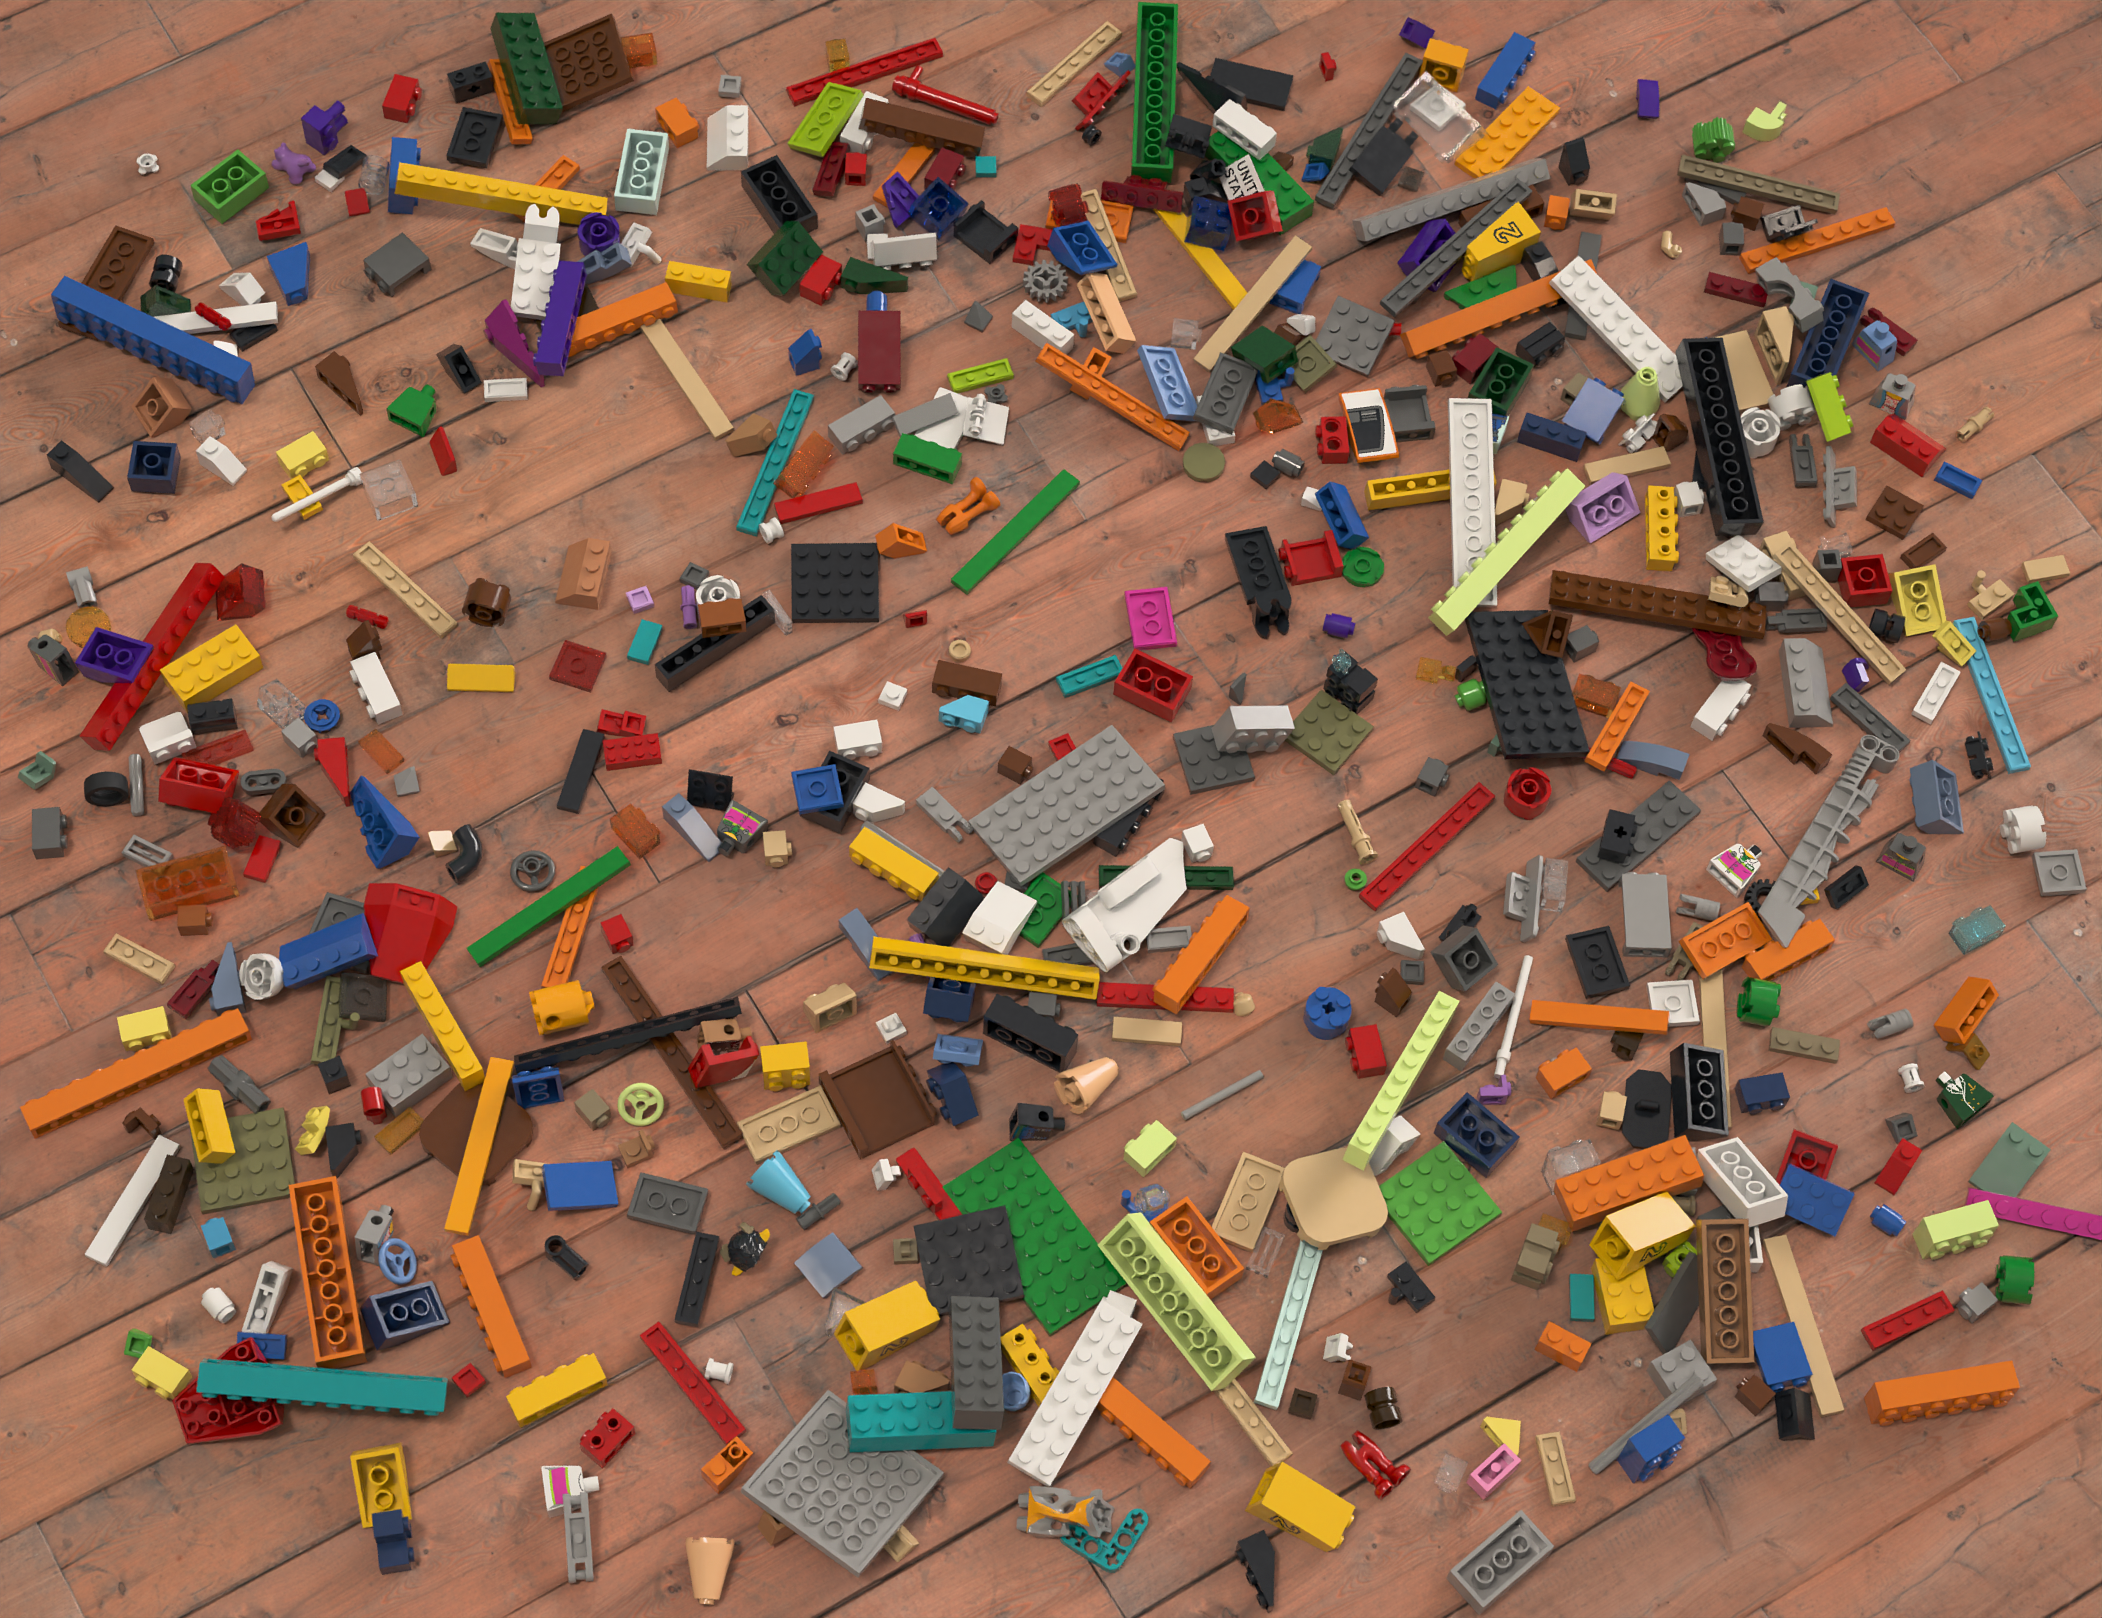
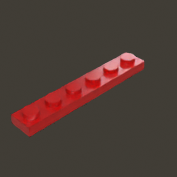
(1142, 996)
(692, 1383)

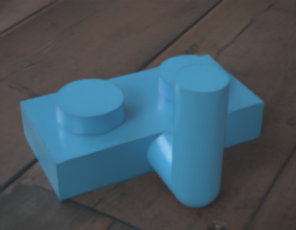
(1074, 317)

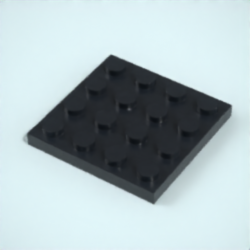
(834, 583)
(969, 1258)

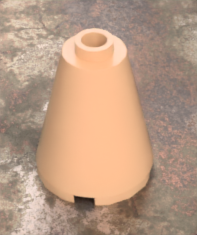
(1085, 1083)
(708, 1566)

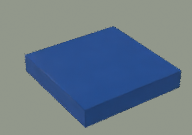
(817, 789)

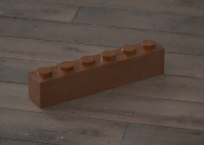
(921, 128)

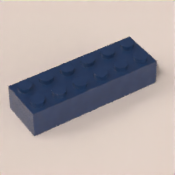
(1829, 340)

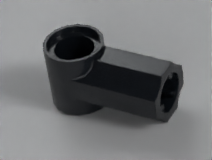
(1209, 169)
(567, 1258)

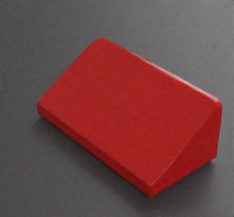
(443, 452)

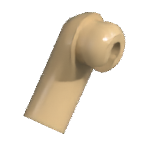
(1667, 246)

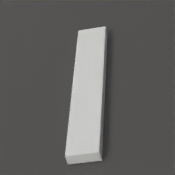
(239, 316)
(131, 1202)

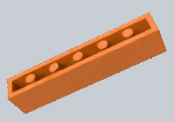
(622, 317)
(1201, 954)
(491, 1307)
(1152, 1434)

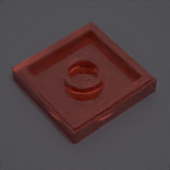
(577, 666)

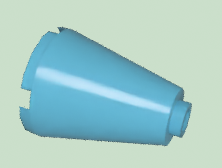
(780, 1184)

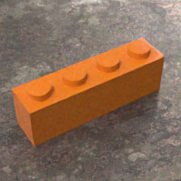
(1774, 960)

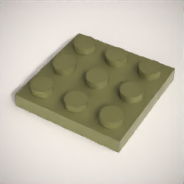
(1328, 732)

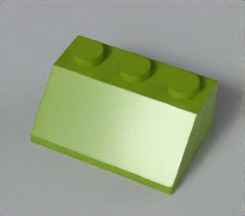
(1829, 406)

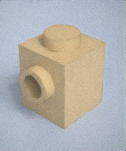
(776, 848)
(1611, 1110)

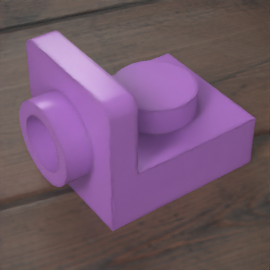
(1495, 1095)

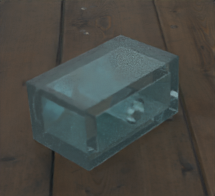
(1976, 929)

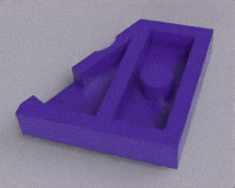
(899, 198)

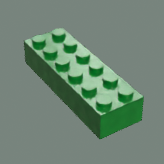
(1292, 201)

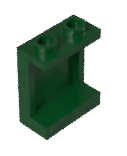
(1266, 353)

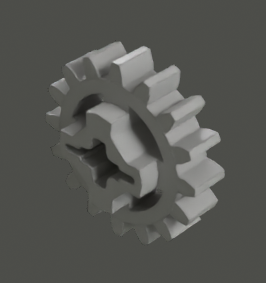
(1045, 281)

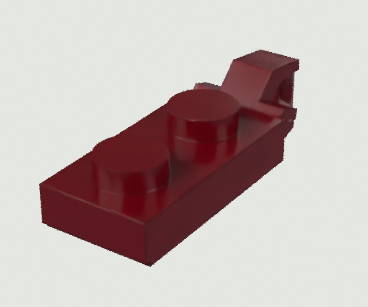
(193, 990)

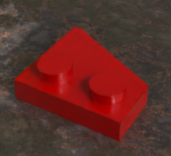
(279, 223)

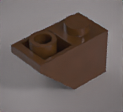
(364, 641)
(1392, 992)

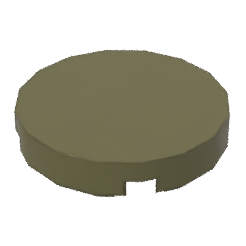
(1203, 462)

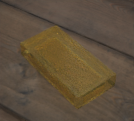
(399, 1130)

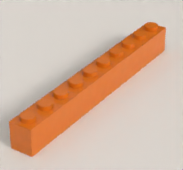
(1481, 315)
(135, 1073)

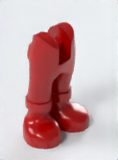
(1370, 1451)

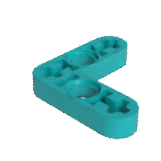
(1104, 1549)

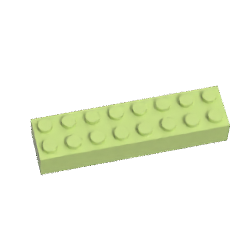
(1176, 1301)

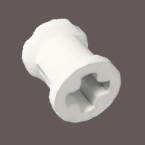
(843, 374)
(1911, 1078)
(719, 1371)

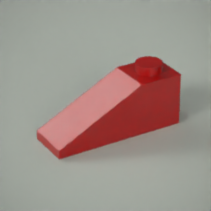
(334, 763)

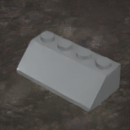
(1805, 684)

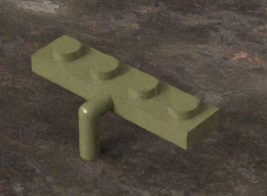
(329, 1023)

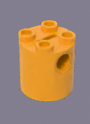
(561, 1007)

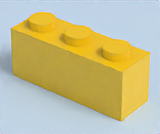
(698, 281)
(209, 1126)

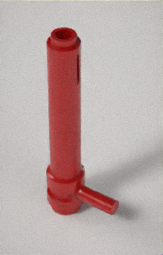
(915, 90)

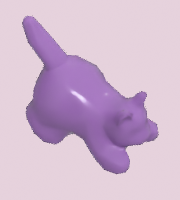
(292, 163)

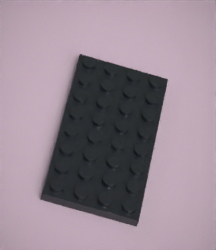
(1525, 688)

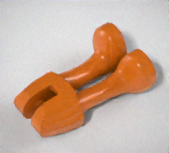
(953, 514)

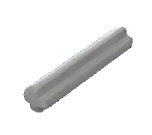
(136, 785)

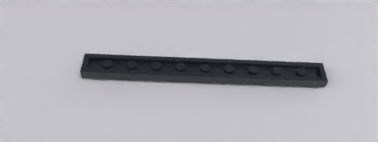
(625, 1035)

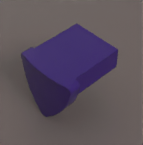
(1855, 673)

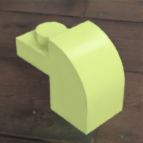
(1765, 126)

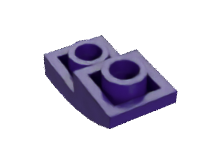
(1648, 99)

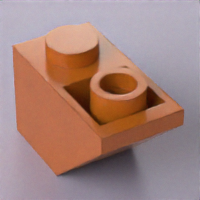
(726, 1465)

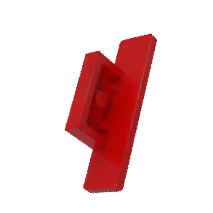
(1095, 94)
(927, 1185)

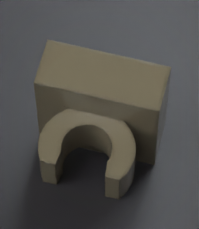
(905, 1251)

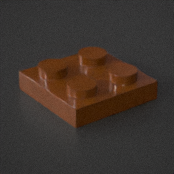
(1894, 512)

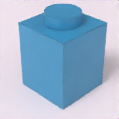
(218, 1237)

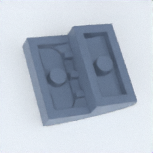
(828, 1265)

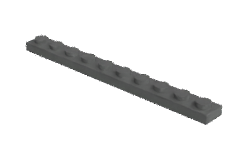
(1376, 118)
(1452, 249)

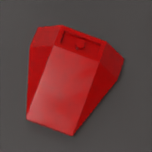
(405, 927)
(223, 1418)

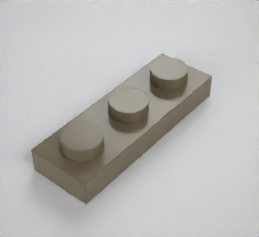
(1804, 1045)

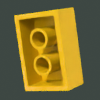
(1622, 1302)

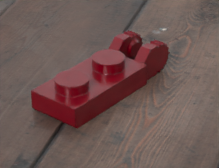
(1905, 341)

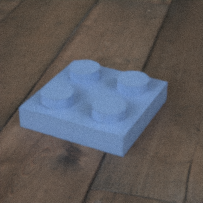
(957, 1049)

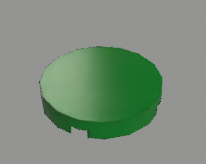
(1362, 567)

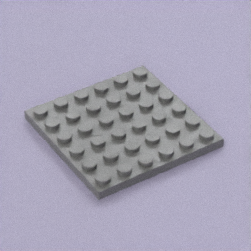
(840, 1498)

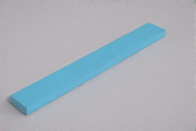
(1993, 699)

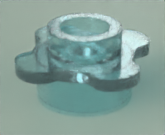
(1341, 662)

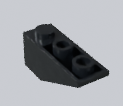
(1259, 1561)

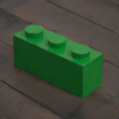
(927, 458)

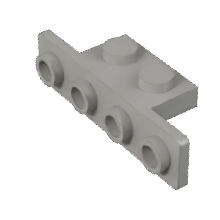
(1840, 487)
(1523, 897)

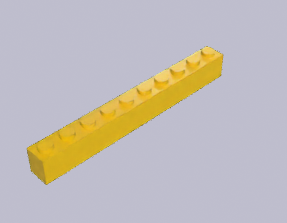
(494, 193)
(984, 967)

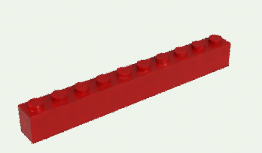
(166, 638)

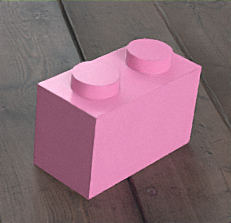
(1493, 1471)

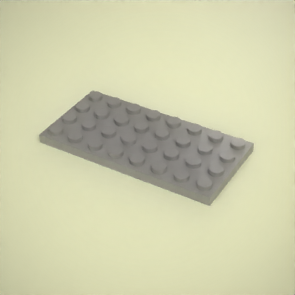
(1066, 805)

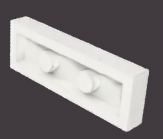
(1935, 693)

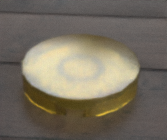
(83, 623)

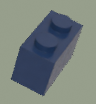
(1762, 1093)

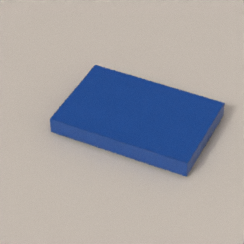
(579, 1185)

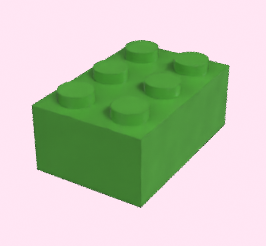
(229, 186)

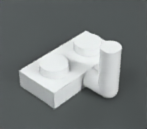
(635, 243)

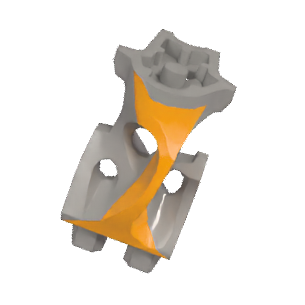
(1089, 1512)

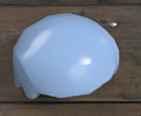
(1015, 1391)

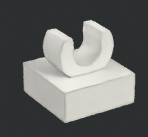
(891, 1028)
(884, 1174)
(1336, 1348)

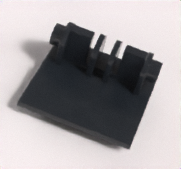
(1188, 136)
(709, 790)

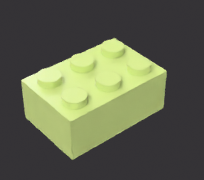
(1955, 1230)

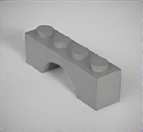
(1776, 278)

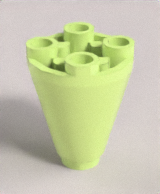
(1641, 394)

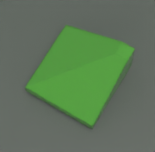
(137, 1343)

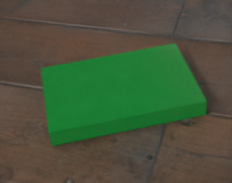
(1047, 910)

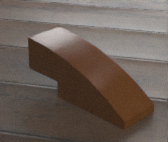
(1797, 747)

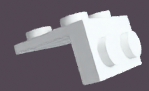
(167, 737)

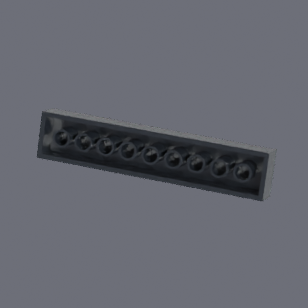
(1719, 437)

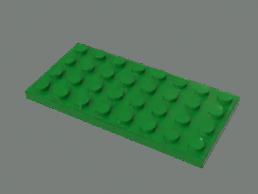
(1055, 1253)

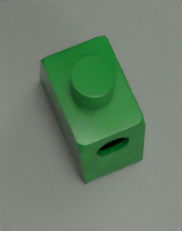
(414, 409)

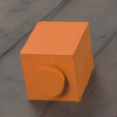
(1556, 212)

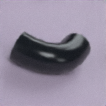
(469, 855)

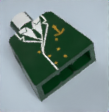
(1961, 1098)

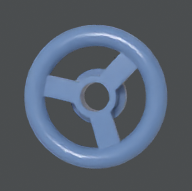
(394, 1264)

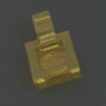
(1430, 670)

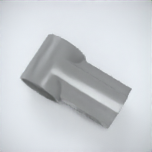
(81, 584)

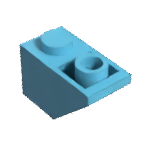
(965, 713)

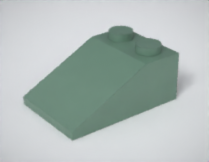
(2010, 1163)

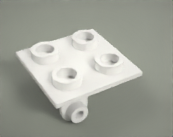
(985, 420)

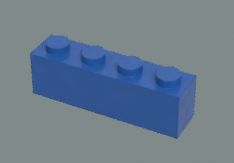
(1505, 71)

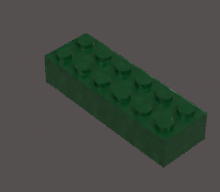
(526, 68)

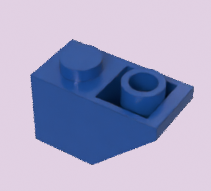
(805, 353)

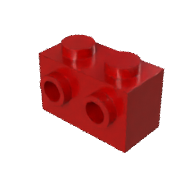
(606, 1437)

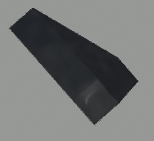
(1209, 90)

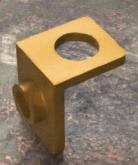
(1973, 1049)

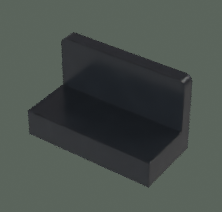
(1794, 1414)

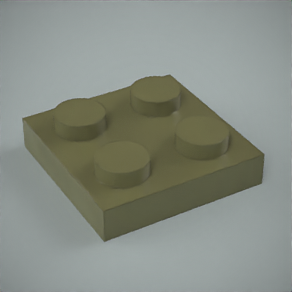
(1312, 364)

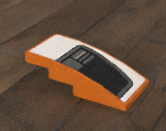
(1368, 425)

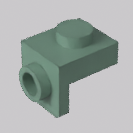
(38, 772)

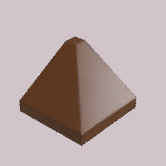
(1284, 160)

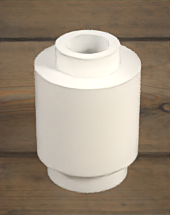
(218, 1305)

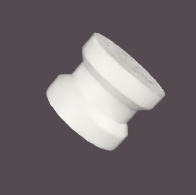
(771, 530)

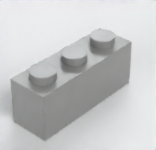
(861, 425)

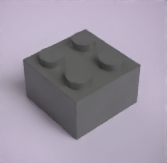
(1464, 958)

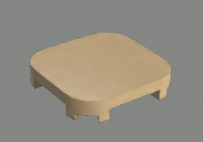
(1332, 1199)

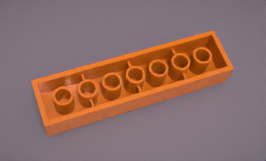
(327, 1273)

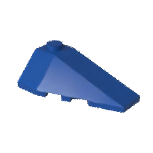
(385, 828)

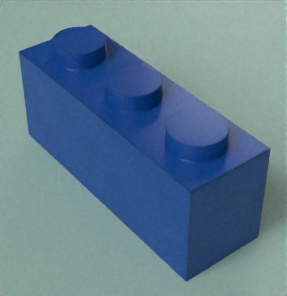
(1341, 515)

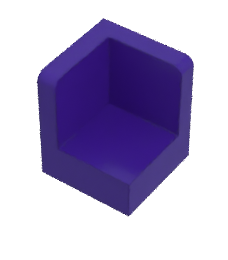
(1416, 32)

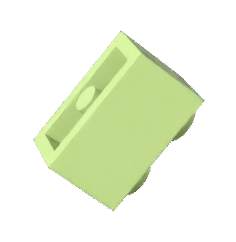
(1149, 1148)

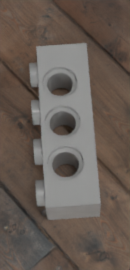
(1478, 1026)

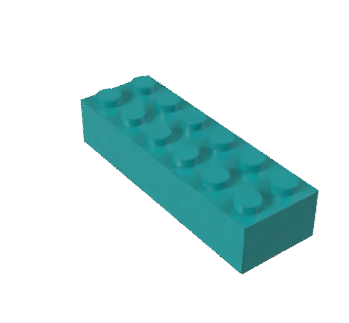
(908, 1423)

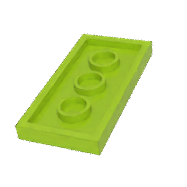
(825, 119)

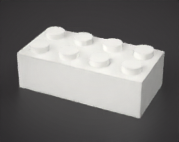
(1742, 1182)

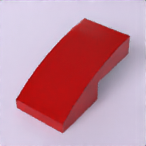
(619, 724)

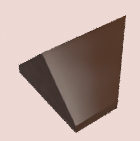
(1549, 632)

